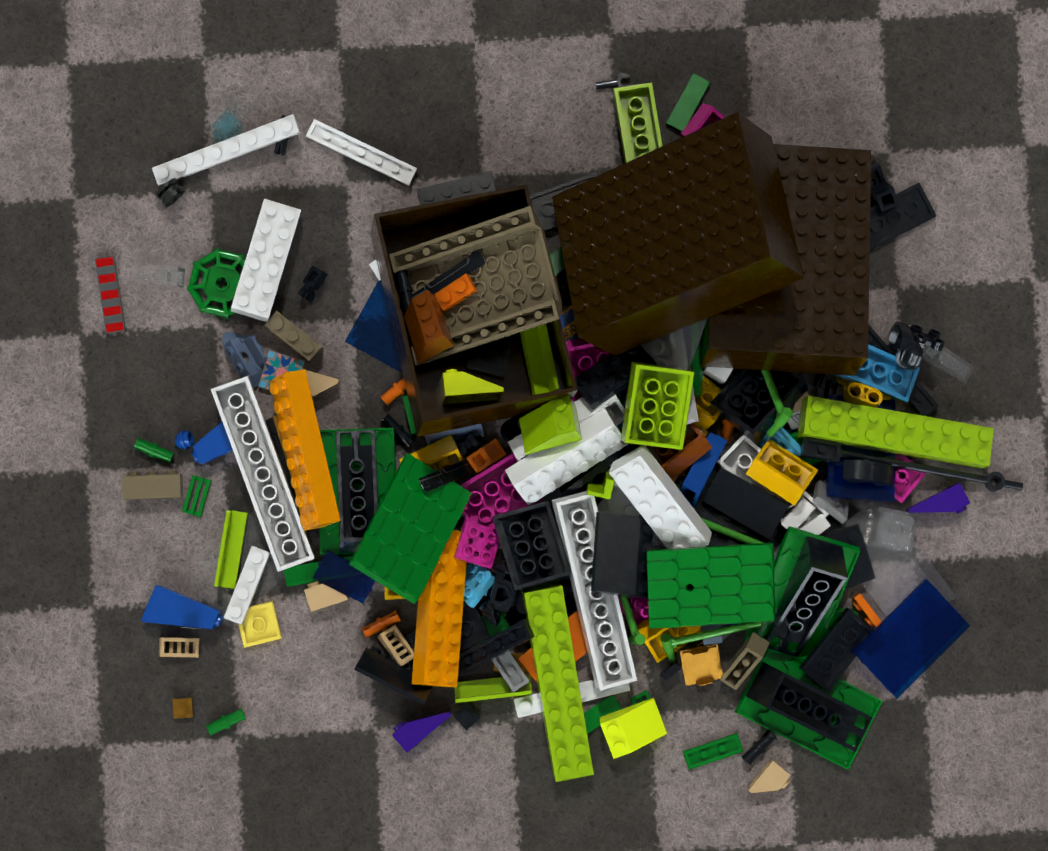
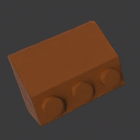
(427, 326)
(676, 460)

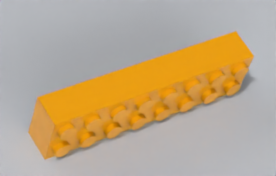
(304, 450)
(440, 621)

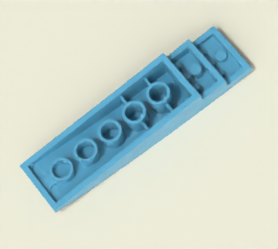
(885, 375)

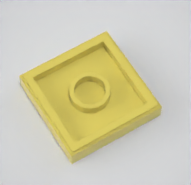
(260, 625)

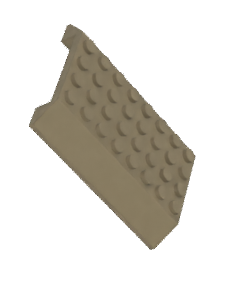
(512, 287)

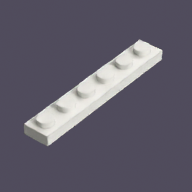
(361, 152)
(531, 703)

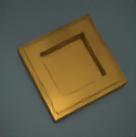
(183, 708)

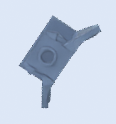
(234, 345)

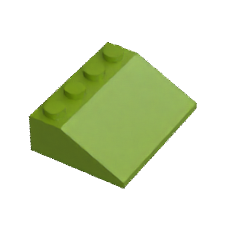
(657, 406)

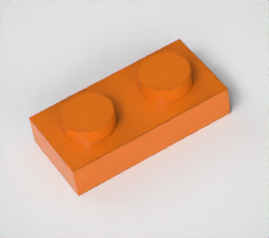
(455, 292)
(861, 605)

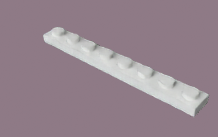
(226, 150)

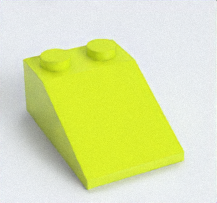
(463, 388)
(632, 727)

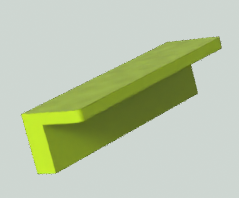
(539, 360)
(601, 488)
(231, 549)
(488, 689)

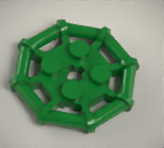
(210, 279)

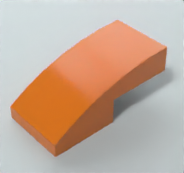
(486, 456)

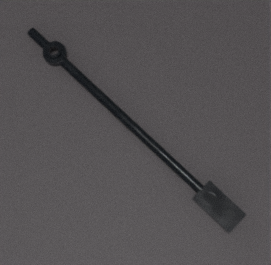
(832, 451)

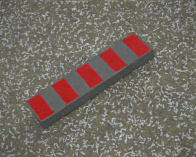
(110, 294)

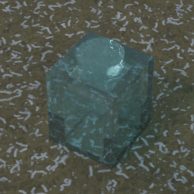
(226, 126)

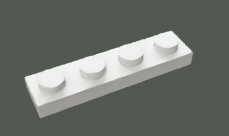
(247, 585)

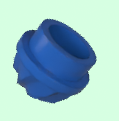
(184, 439)

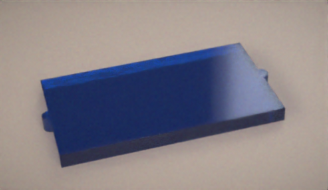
(341, 576)

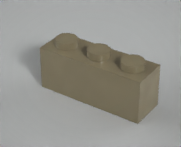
(293, 336)
(152, 485)
(744, 661)

